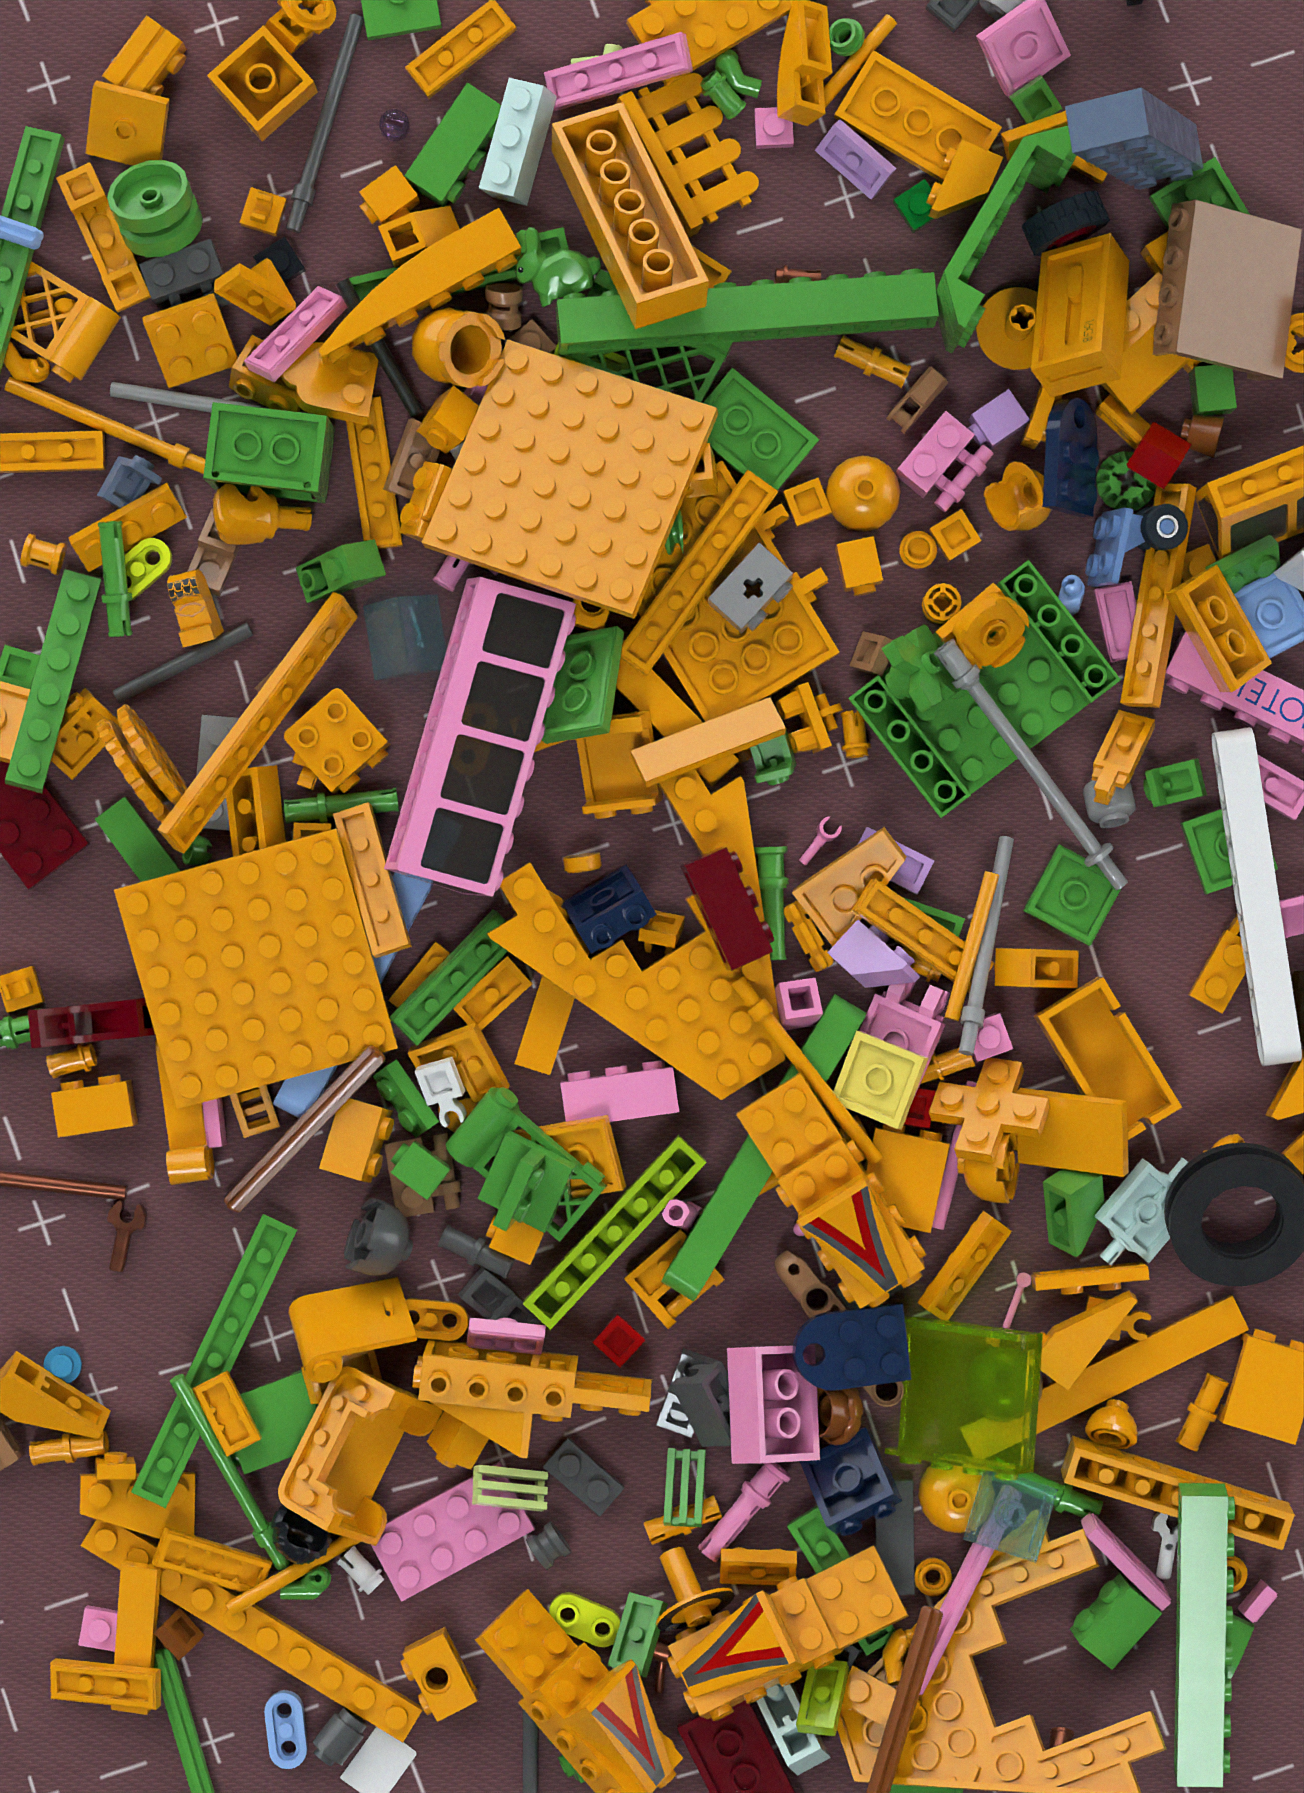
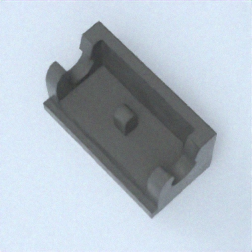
(706, 1402)

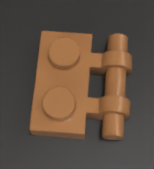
(408, 1200)

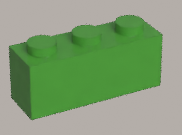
(455, 147)

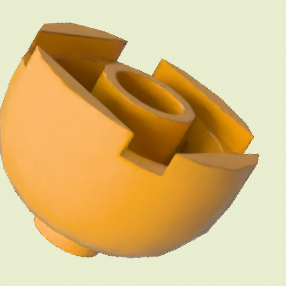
(863, 493)
(995, 1180)
(948, 1497)

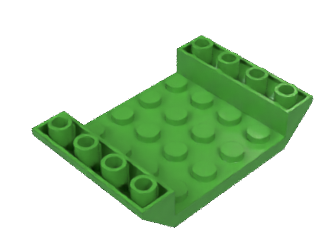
(1039, 160)
(954, 744)

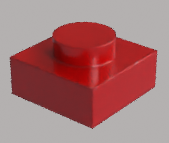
(919, 1110)
(618, 1340)

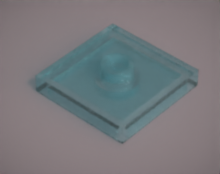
(1010, 1515)

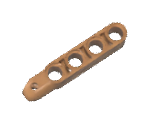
(803, 1281)

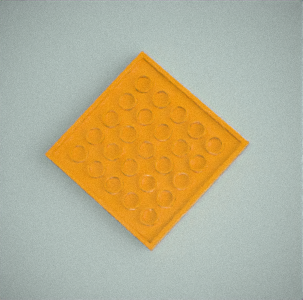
(571, 478)
(255, 968)

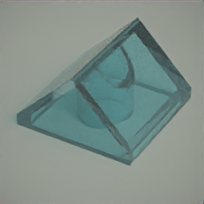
(405, 636)

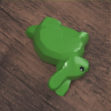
(554, 273)

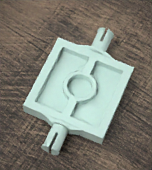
(1137, 1212)

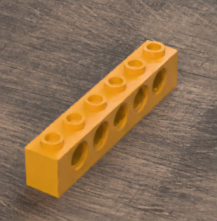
(1156, 1488)

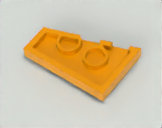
(837, 887)
(116, 1504)

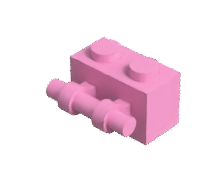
(935, 454)

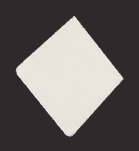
(378, 1763)

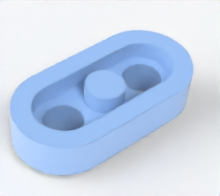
(286, 1728)

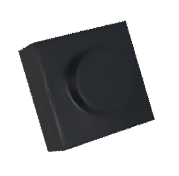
(283, 259)

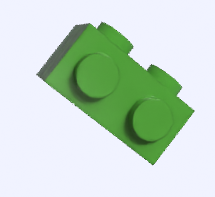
(1115, 1621)

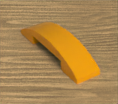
(102, 234)

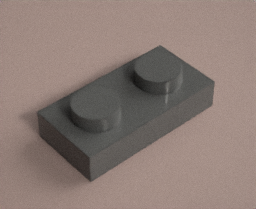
(583, 1476)

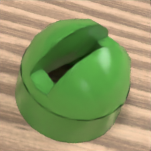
(197, 852)

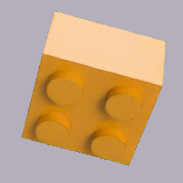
(262, 83)

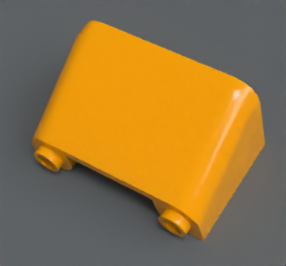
(349, 1451)

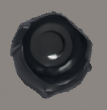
(298, 1538)

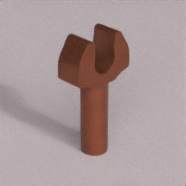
(123, 1234)

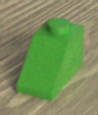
(1070, 1208)

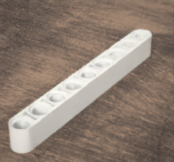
(1256, 896)

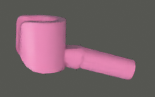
(819, 841)

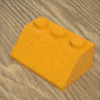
(1141, 371)

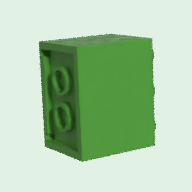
(270, 450)

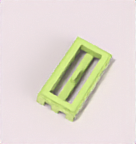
(538, 1490)

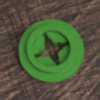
(1110, 488)

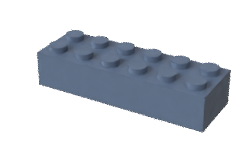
(1134, 138)

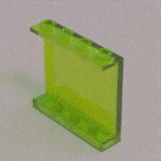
(970, 1397)

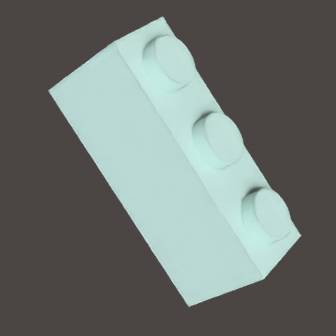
(518, 141)

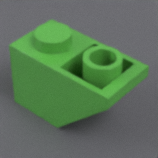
(340, 570)

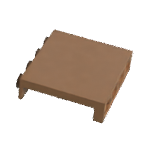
(1227, 289)

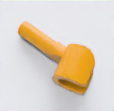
(62, 306)

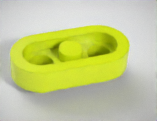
(140, 571)
(586, 1618)

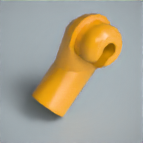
(25, 369)
(893, 1653)

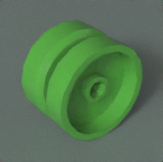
(155, 208)

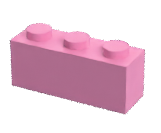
(621, 1093)

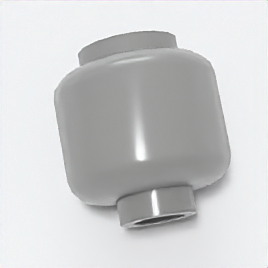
(1112, 815)

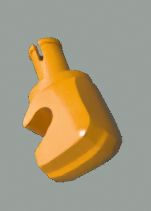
(254, 518)

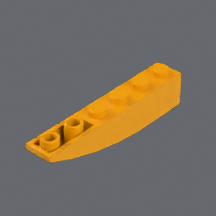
(426, 281)

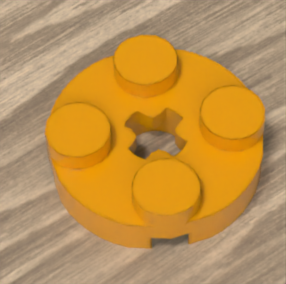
(990, 613)

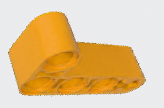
(188, 1155)

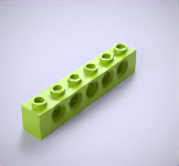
(614, 1232)

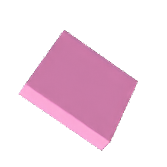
(1023, 45)

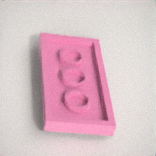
(447, 1536)

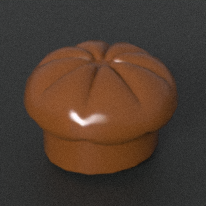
(839, 1414)

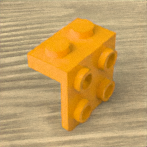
(337, 741)

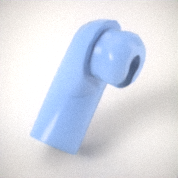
(1072, 593)

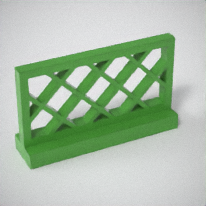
(714, 351)

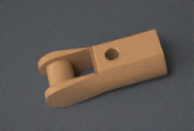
(920, 395)

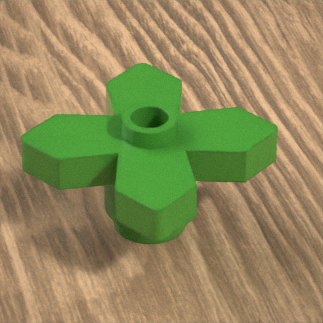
(916, 669)

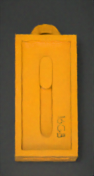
(1080, 315)

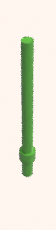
(262, 1530)

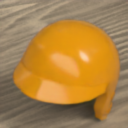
(1017, 498)

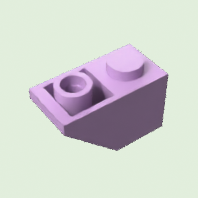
(870, 960)

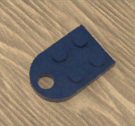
(1071, 459)
(857, 1347)

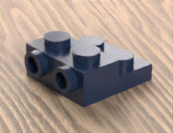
(609, 909)
(851, 1484)

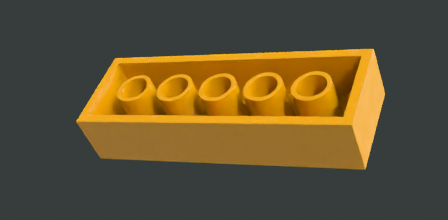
(629, 215)

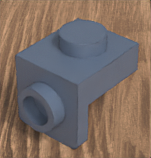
(128, 481)

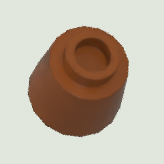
(1203, 433)

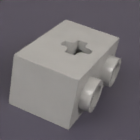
(757, 567)

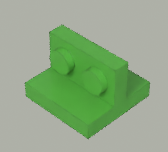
(526, 1183)

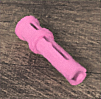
(754, 1496)

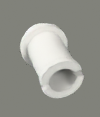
(361, 1570)

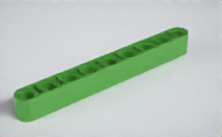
(749, 1168)

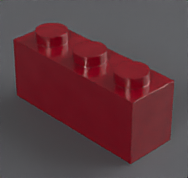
(728, 907)

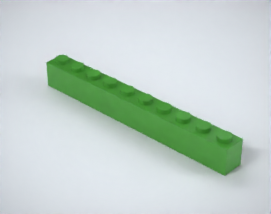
(756, 313)

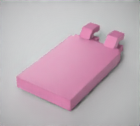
(905, 1023)

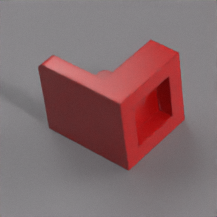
(1158, 455)

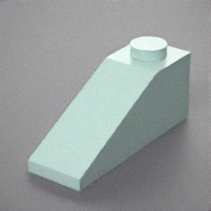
(781, 1711)

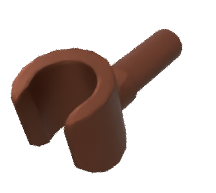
(661, 1654)

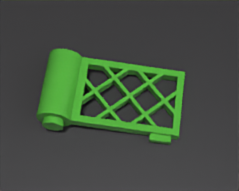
(481, 1137)

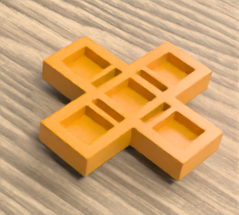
(989, 1109)

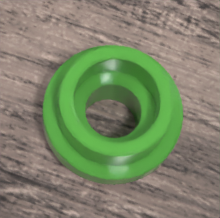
(841, 29)

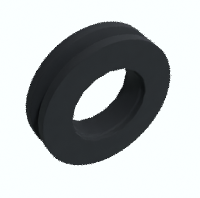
(1210, 1176)

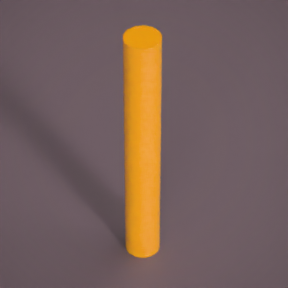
(857, 59)

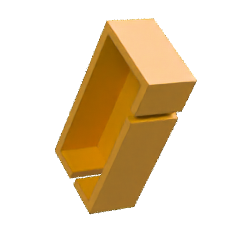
(1107, 1054)

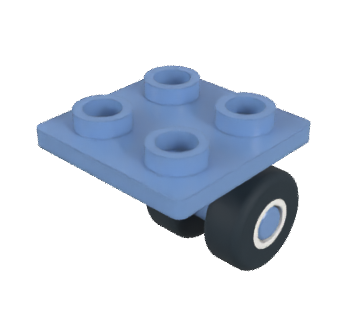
(1121, 530)

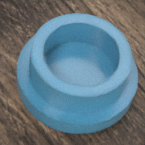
(63, 1363)

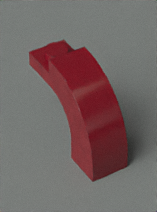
(89, 1023)

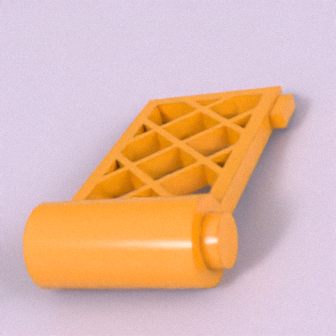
(80, 335)

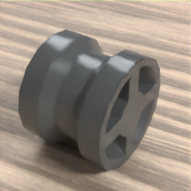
(548, 1545)

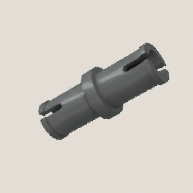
(476, 1251)

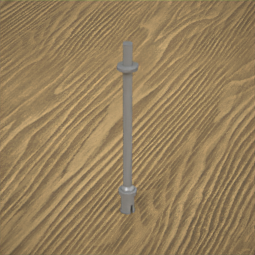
(967, 678)

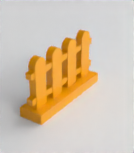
(690, 170)

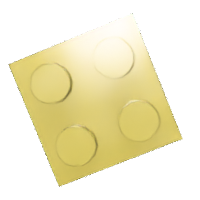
(879, 1079)

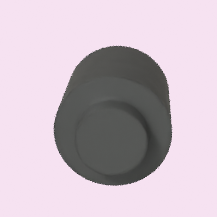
(339, 1737)

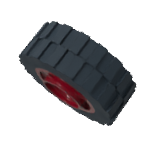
(1065, 222)

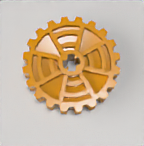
(142, 761)

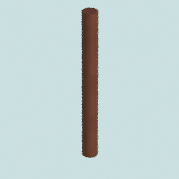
(63, 1185)

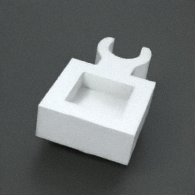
(441, 1085)

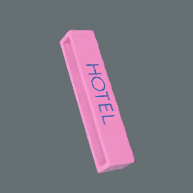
(1260, 700)

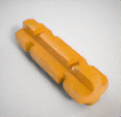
(808, 936)

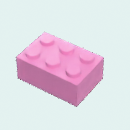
(771, 1406)

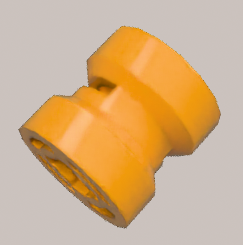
(936, 607)

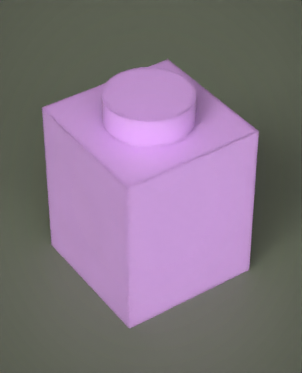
(997, 420)

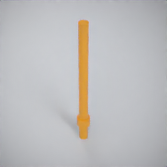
(177, 454)
(761, 1012)

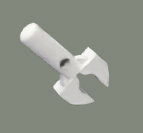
(1167, 1547)

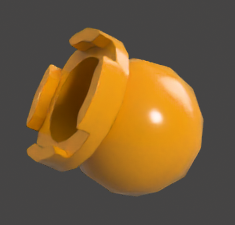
(458, 347)

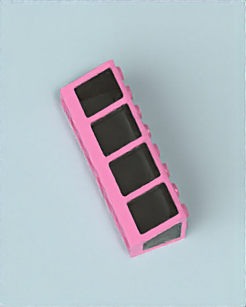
(481, 737)

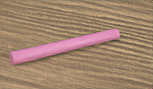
(949, 1179)

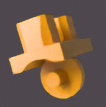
(802, 703)

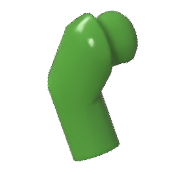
(740, 83)
(308, 1587)

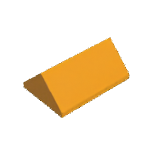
(1219, 629)

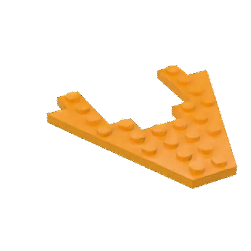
(686, 999)
(954, 1730)

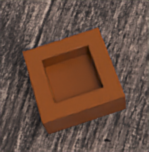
(178, 1634)

